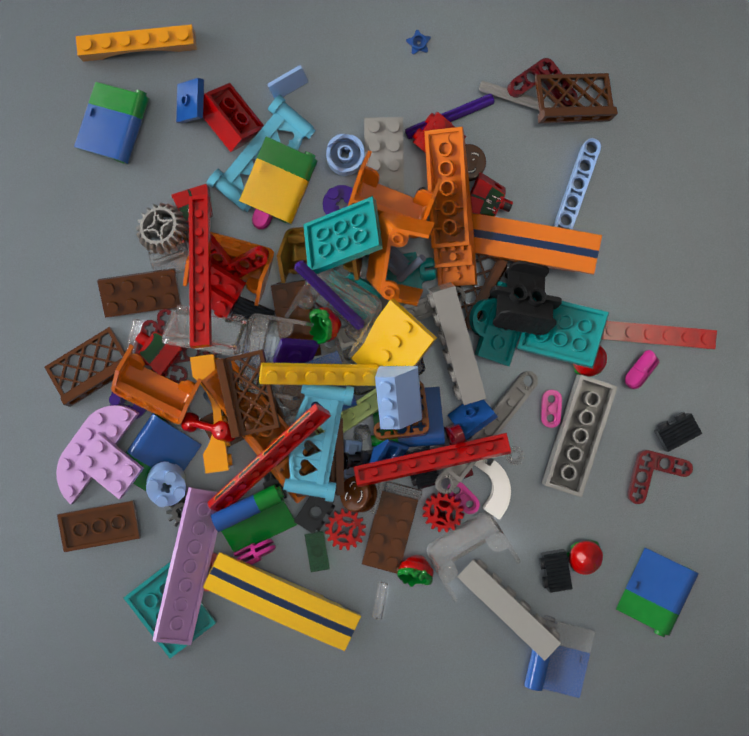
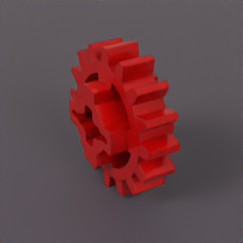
(437, 518)
(351, 540)

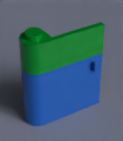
(436, 428)
(657, 592)

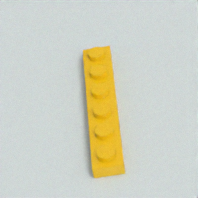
(317, 374)

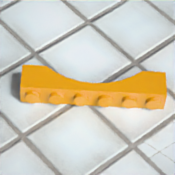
(155, 39)
(216, 454)

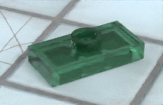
(317, 551)

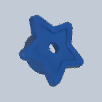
(418, 47)

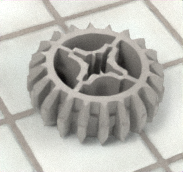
(167, 230)

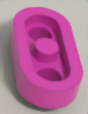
(551, 408)
(466, 495)

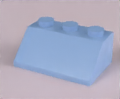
(398, 396)

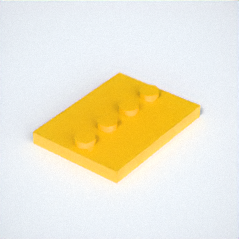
(395, 339)

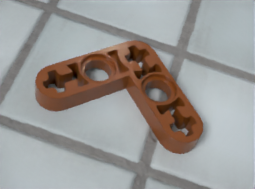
(425, 421)

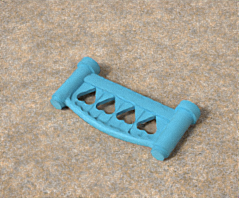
(283, 119)
(317, 482)

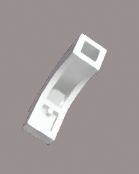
(501, 490)

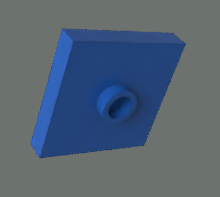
(190, 100)
(472, 417)

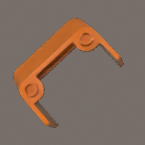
(389, 199)
(395, 232)
(234, 247)
(151, 390)

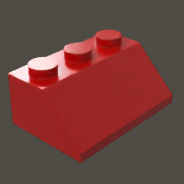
(230, 117)

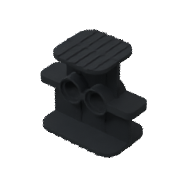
(525, 313)

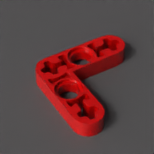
(229, 264)

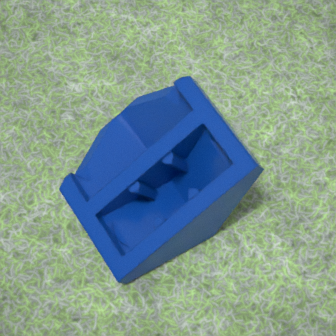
(388, 450)

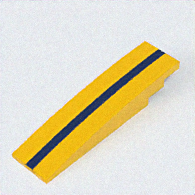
(282, 601)

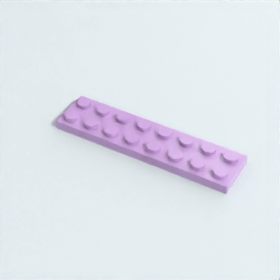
(187, 570)

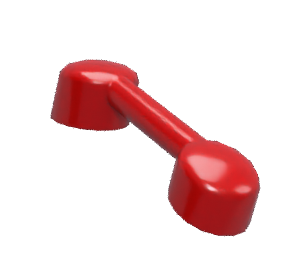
(219, 430)

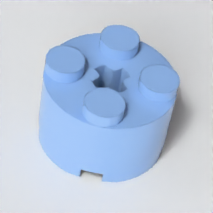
(345, 143)
(168, 493)

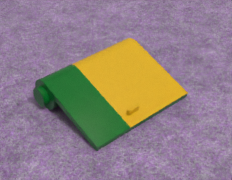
(278, 180)

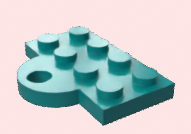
(494, 342)

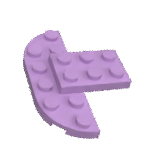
(96, 456)

